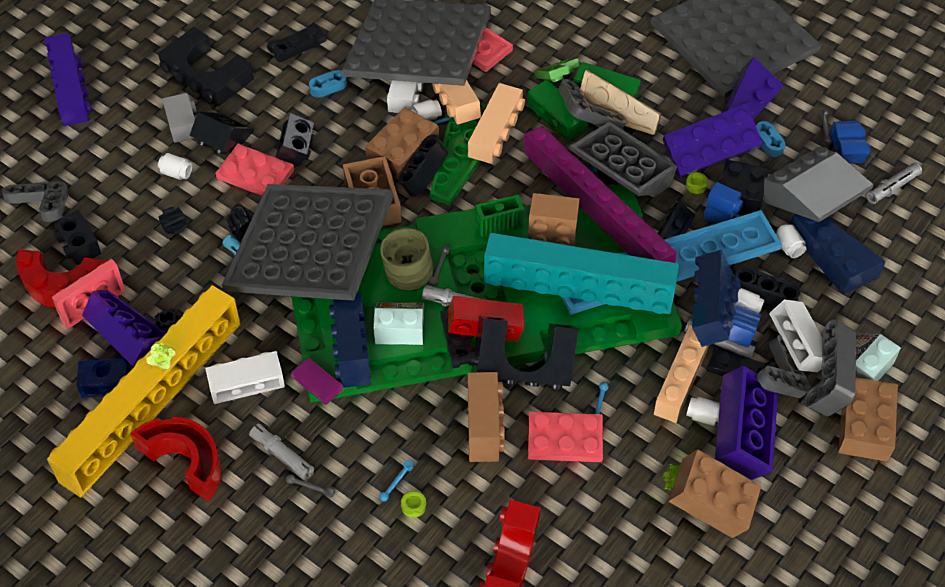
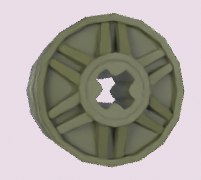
(407, 259)

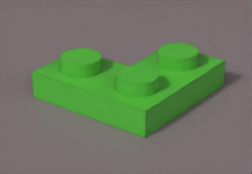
(557, 70)

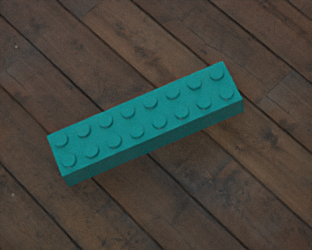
(580, 273)

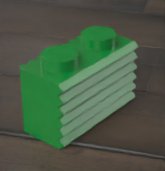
(499, 215)

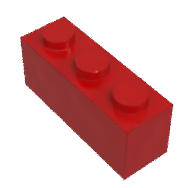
(465, 312)

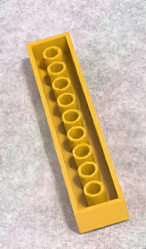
(143, 393)

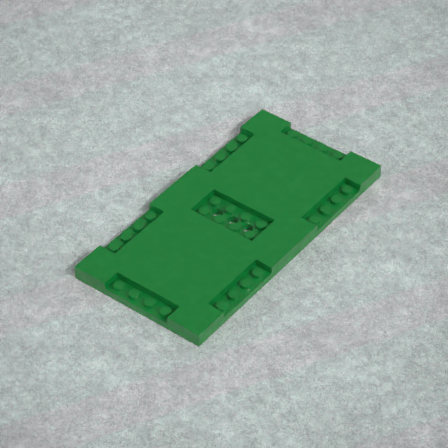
(412, 364)

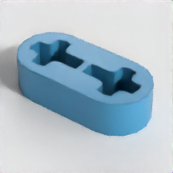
(327, 83)
(772, 138)

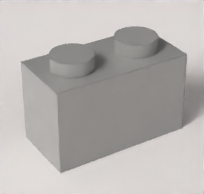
(180, 116)

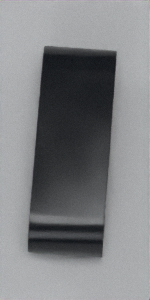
(423, 165)
(769, 288)

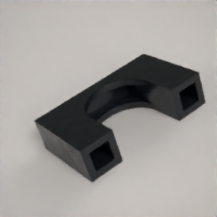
(214, 85)
(552, 369)

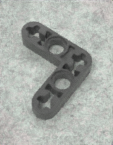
(582, 110)
(50, 194)
(786, 378)

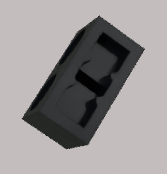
(295, 140)
(77, 237)

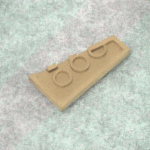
(607, 96)

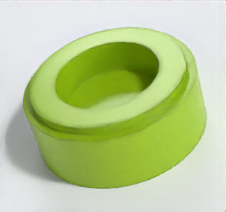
(696, 183)
(413, 504)

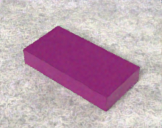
(317, 381)

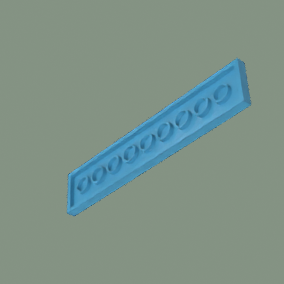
(737, 238)

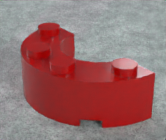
(45, 284)
(184, 438)
(514, 546)

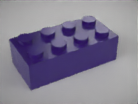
(712, 141)
(746, 424)

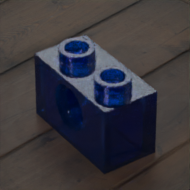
(90, 373)

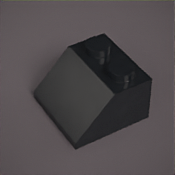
(219, 131)

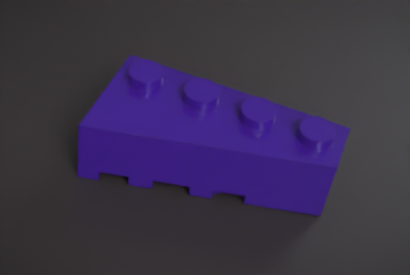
(68, 79)
(755, 87)
(122, 325)

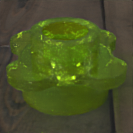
(160, 349)

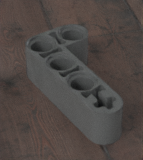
(838, 370)

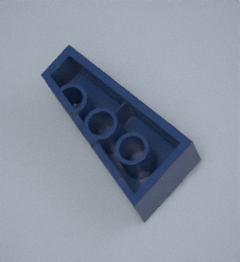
(838, 254)
(714, 298)
(351, 342)

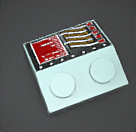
(399, 323)
(874, 355)

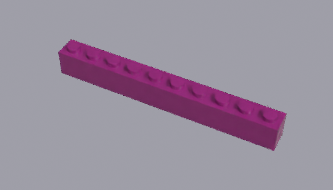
(595, 198)

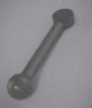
(823, 113)
(434, 280)
(327, 491)

